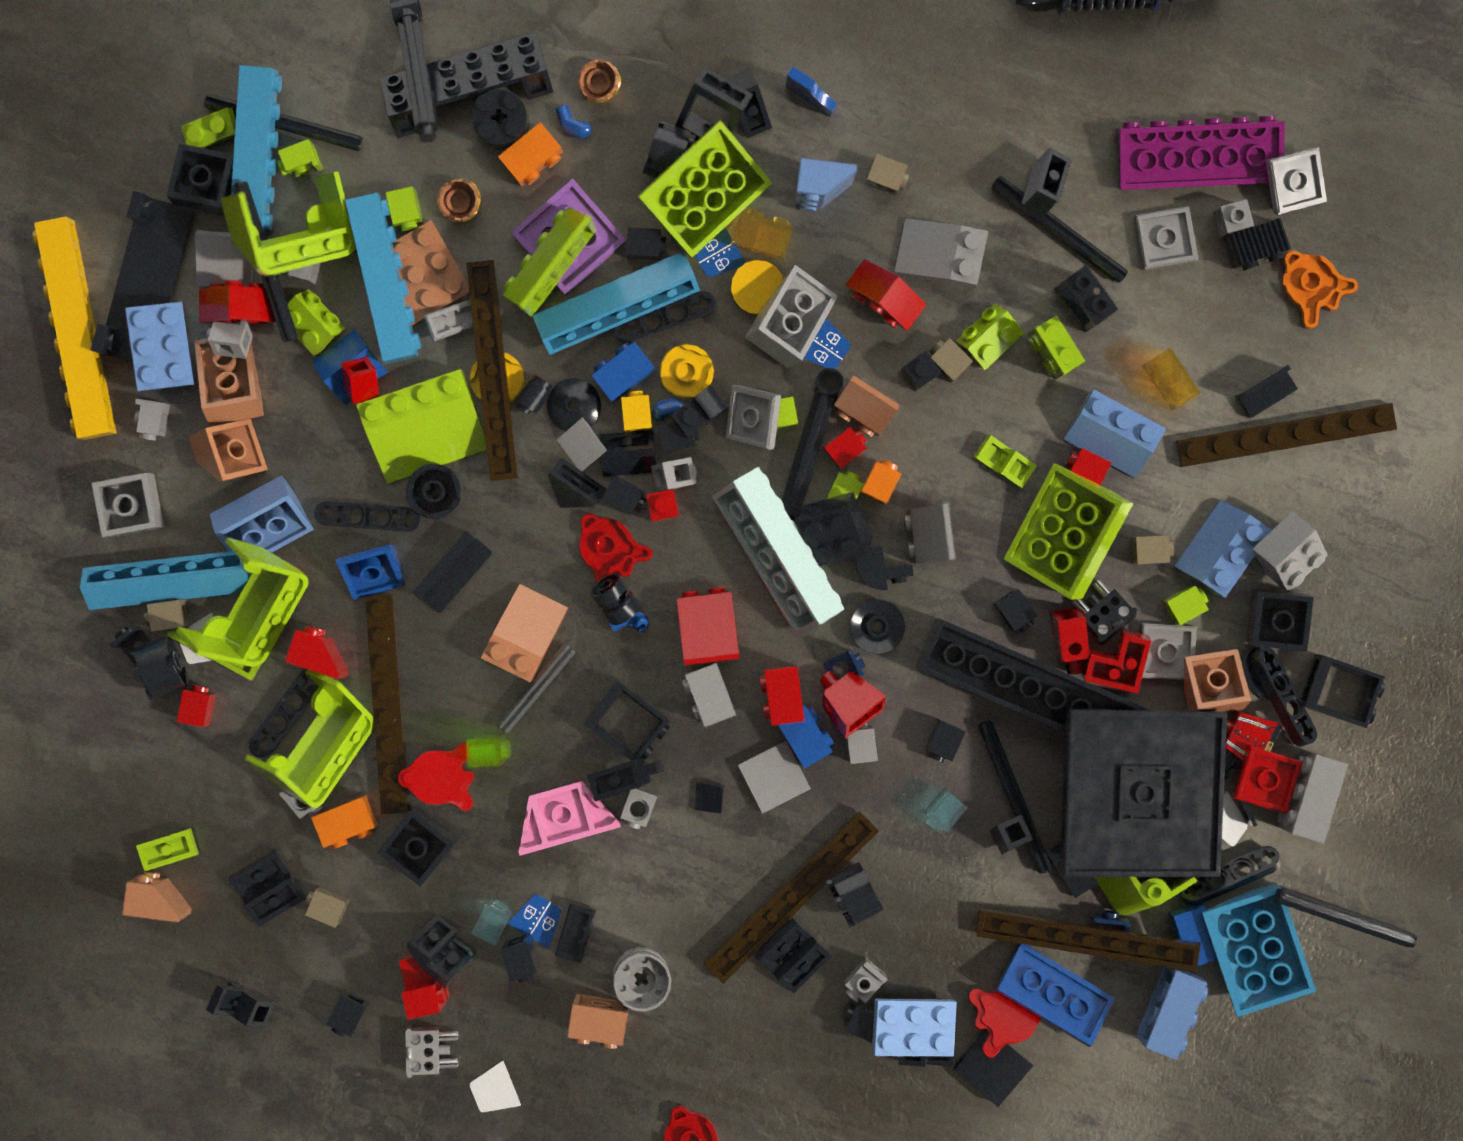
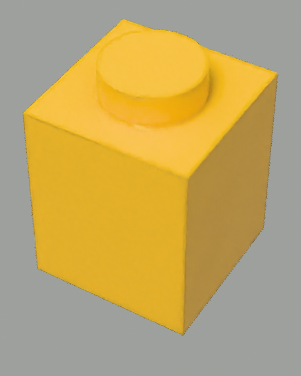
(636, 411)

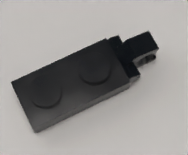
(622, 778)

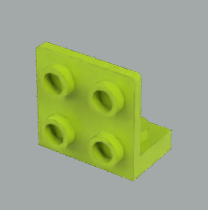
(1055, 347)

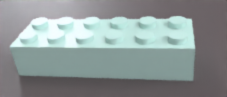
(778, 551)

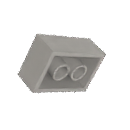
(1314, 797)

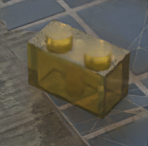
(762, 235)
(1171, 379)

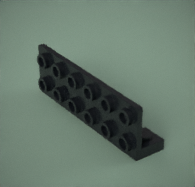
(470, 75)
(146, 269)

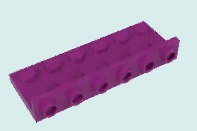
(1198, 152)

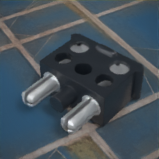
(1111, 623)

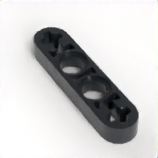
(666, 321)
(368, 514)
(1286, 695)
(284, 710)
(1232, 880)

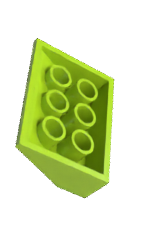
(704, 189)
(550, 261)
(423, 425)
(1068, 532)

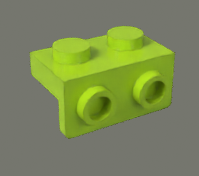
(313, 321)
(990, 336)

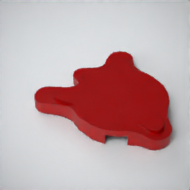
(609, 547)
(439, 777)
(1002, 1019)
(689, 1126)

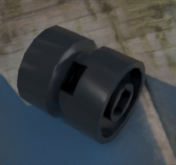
(615, 599)

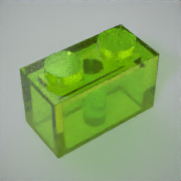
(487, 750)

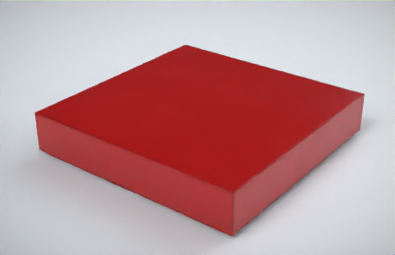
(1267, 779)

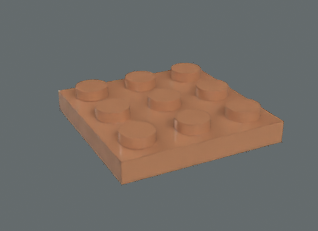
(429, 271)

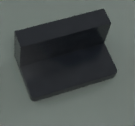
(1267, 391)
(628, 453)

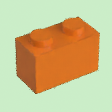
(531, 155)
(880, 481)
(345, 821)

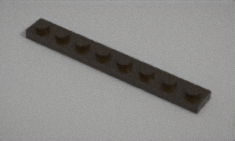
(492, 370)
(1286, 435)
(386, 703)
(791, 897)
(1088, 939)

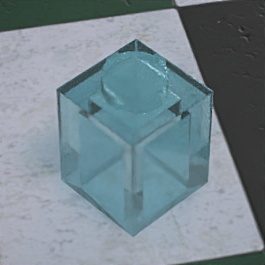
(944, 811)
(492, 921)

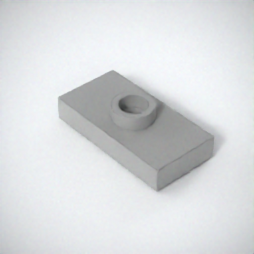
(449, 321)

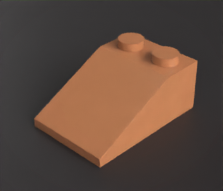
(227, 385)
(524, 633)

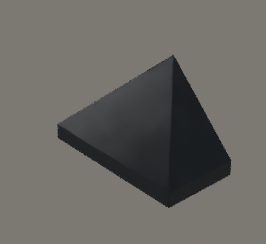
(573, 486)

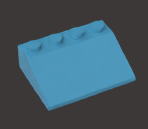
(1258, 950)

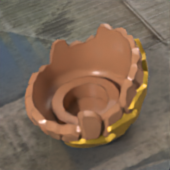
(599, 81)
(459, 200)

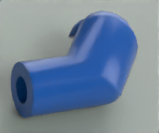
(571, 126)
(665, 408)
(638, 621)

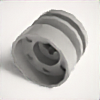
(641, 994)

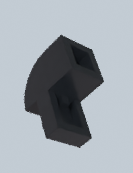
(700, 411)
(873, 571)
(241, 1003)

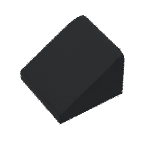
(709, 797)

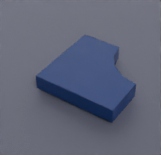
(810, 91)

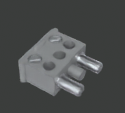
(417, 1056)

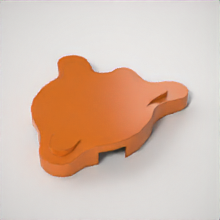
(1312, 284)

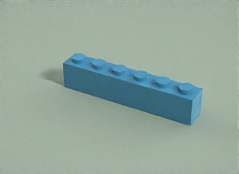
(257, 136)
(382, 278)
(616, 303)
(163, 580)

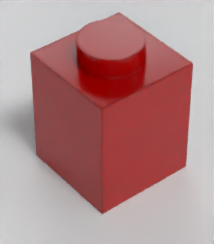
(360, 380)
(846, 447)
(1088, 465)
(662, 505)
(196, 706)

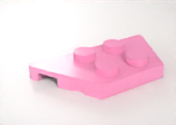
(563, 816)

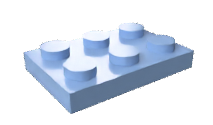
(914, 1027)

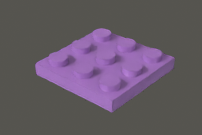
(597, 250)

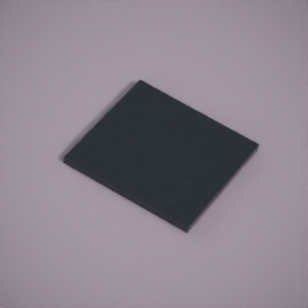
(1143, 793)

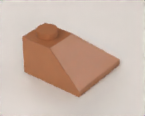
(229, 450)

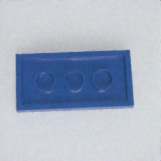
(1055, 994)

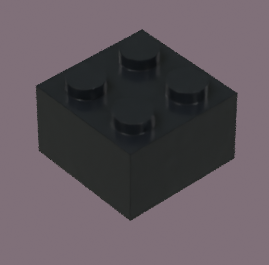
(200, 179)
(835, 529)
(1280, 620)
(417, 846)

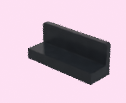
(453, 572)

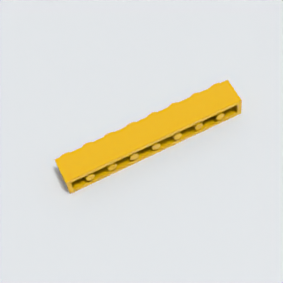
(74, 328)

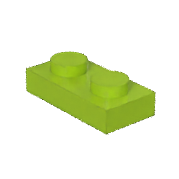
(210, 129)
(167, 849)

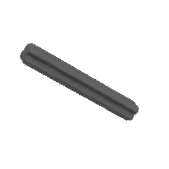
(536, 688)

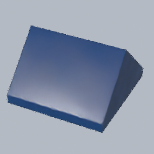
(347, 349)
(371, 571)

